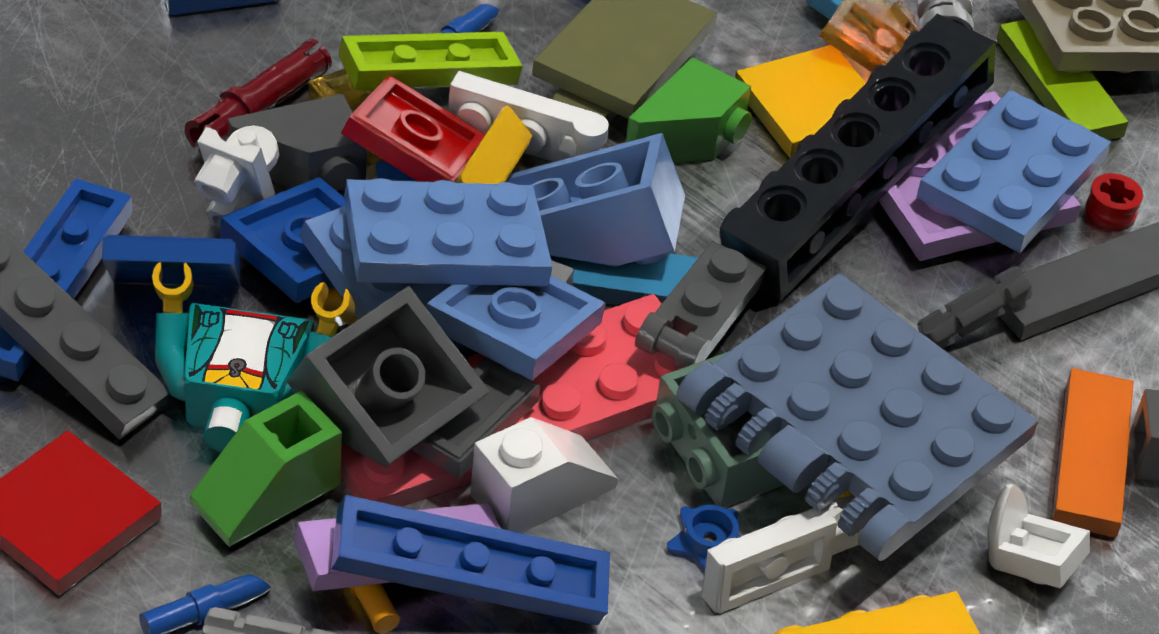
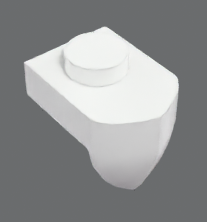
(1031, 544)

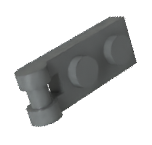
(701, 306)

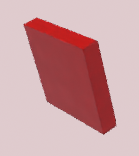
(412, 133)
(70, 512)

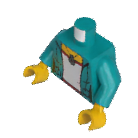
(233, 360)

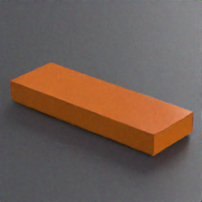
(1093, 452)

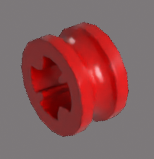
(1114, 188)

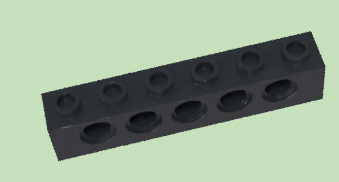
(860, 152)

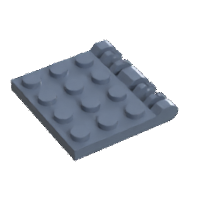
(861, 408)

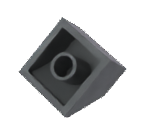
(389, 379)

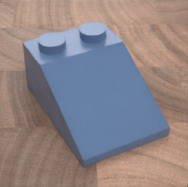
(610, 203)

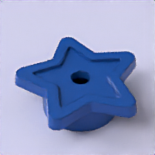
(699, 523)

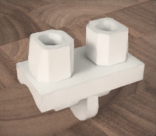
(236, 170)

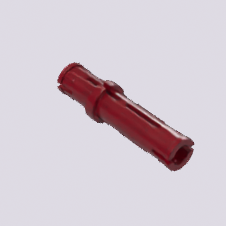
(263, 91)

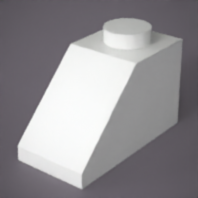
(536, 473)

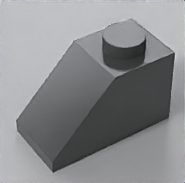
(310, 142)

